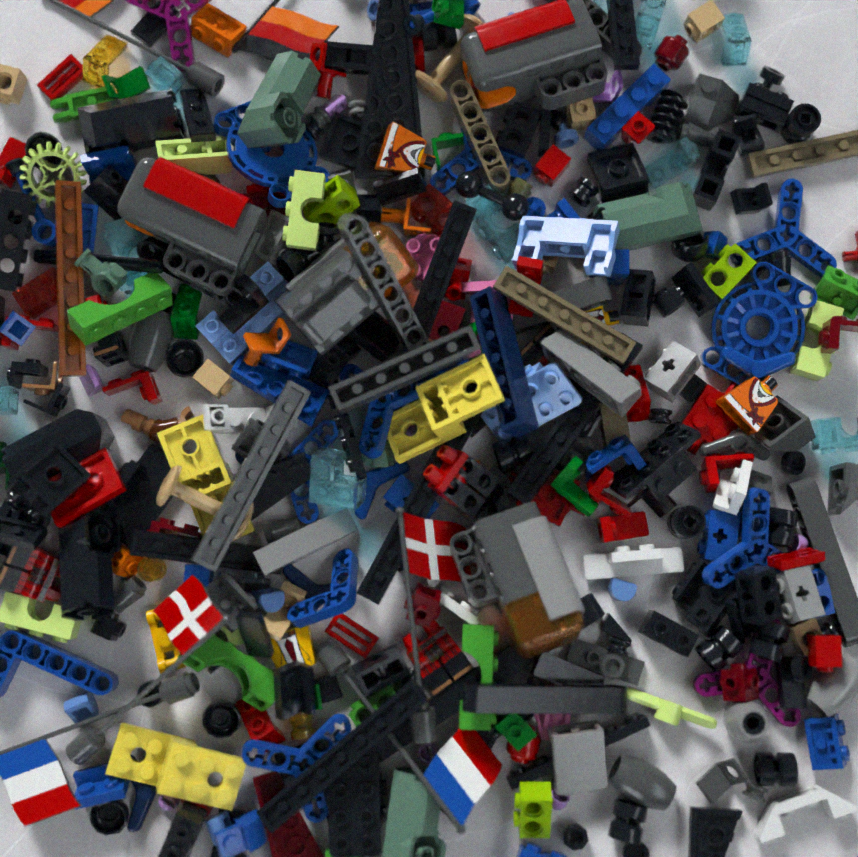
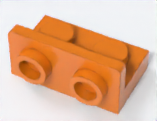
(216, 29)

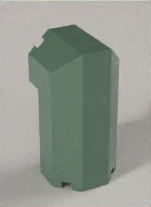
(280, 102)
(654, 218)
(412, 818)

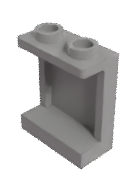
(578, 757)

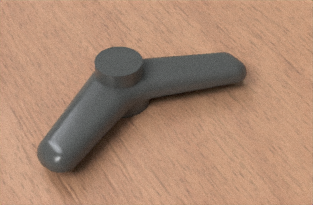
(738, 442)

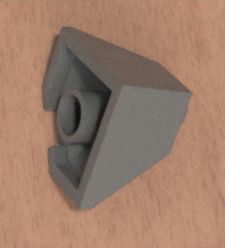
(710, 103)
(785, 428)
(842, 487)

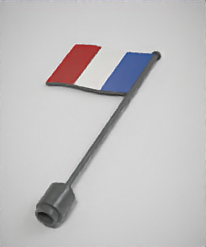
(458, 770)
(36, 775)

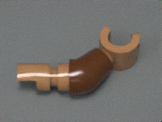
(152, 427)

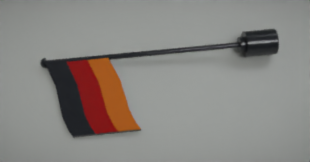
(281, 32)

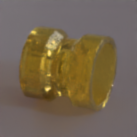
(156, 570)
(304, 732)

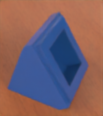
(717, 242)

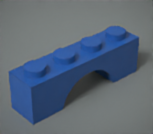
(634, 99)

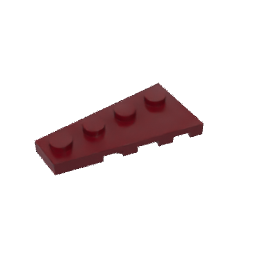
(294, 836)

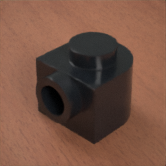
(669, 300)
(109, 627)

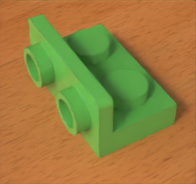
(839, 290)

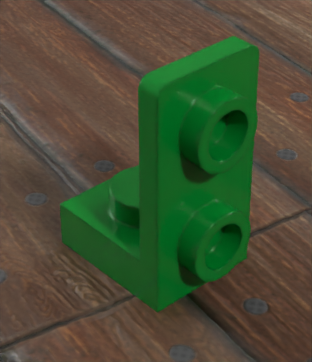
(185, 313)
(567, 488)

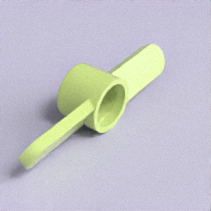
(669, 711)

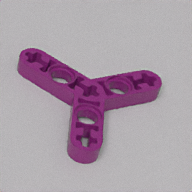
(175, 23)
(766, 682)

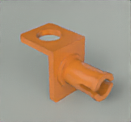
(403, 217)
(265, 342)

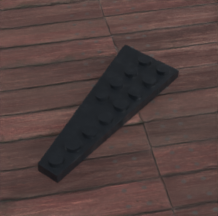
(390, 87)

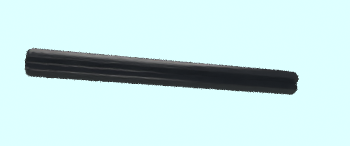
(127, 263)

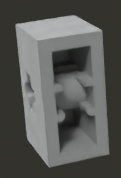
(672, 371)
(799, 595)

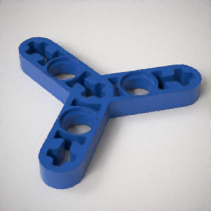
(466, 159)
(797, 238)
(380, 410)
(299, 449)
(749, 538)
(306, 751)

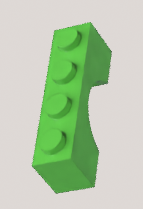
(95, 320)
(479, 642)
(254, 678)

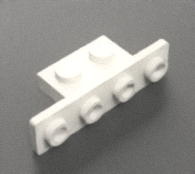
(633, 563)

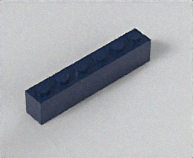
(503, 354)

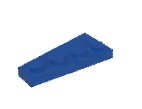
(270, 384)

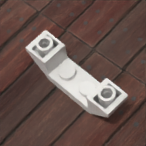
(226, 420)
(464, 610)
(770, 826)

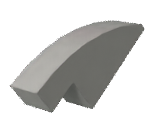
(305, 541)

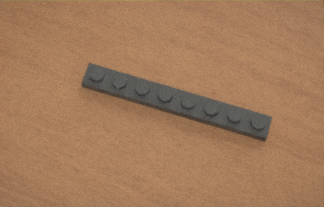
(251, 476)

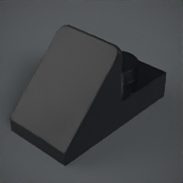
(369, 208)

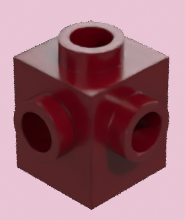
(425, 604)
(739, 683)

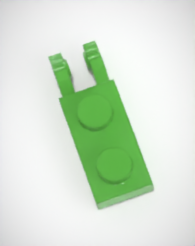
(77, 100)

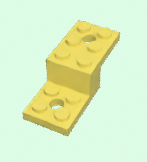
(443, 408)
(202, 469)
(176, 766)

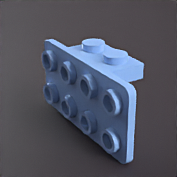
(550, 393)

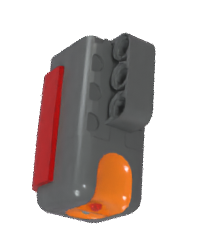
(534, 56)
(197, 220)

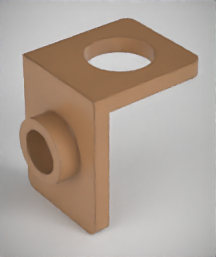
(44, 390)

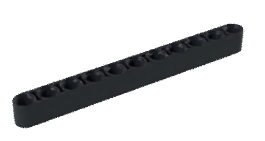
(448, 700)

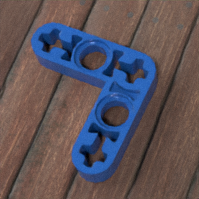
(337, 600)

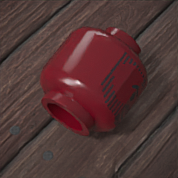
(671, 53)

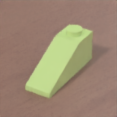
(199, 157)

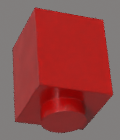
(551, 166)
(824, 651)

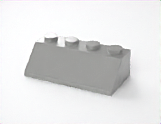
(592, 372)

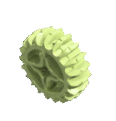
(45, 166)

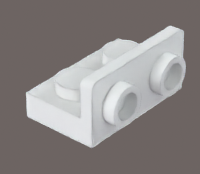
(733, 488)

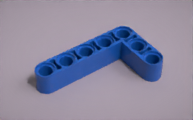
(46, 662)

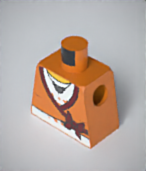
(403, 151)
(750, 403)

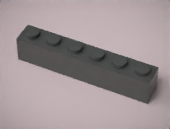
(405, 370)

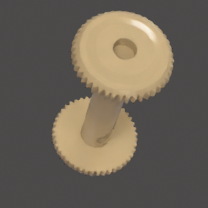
(431, 84)
(171, 486)

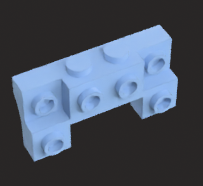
(569, 238)
(234, 345)

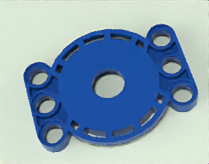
(261, 168)
(766, 302)

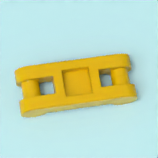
(161, 643)

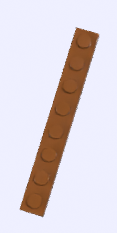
(69, 277)

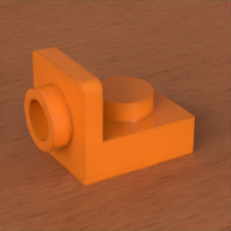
(125, 564)

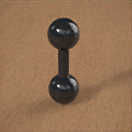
(470, 185)

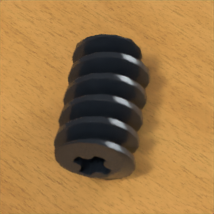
(666, 116)

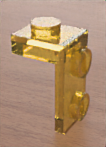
(100, 57)

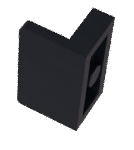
(400, 186)

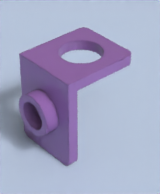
(610, 93)

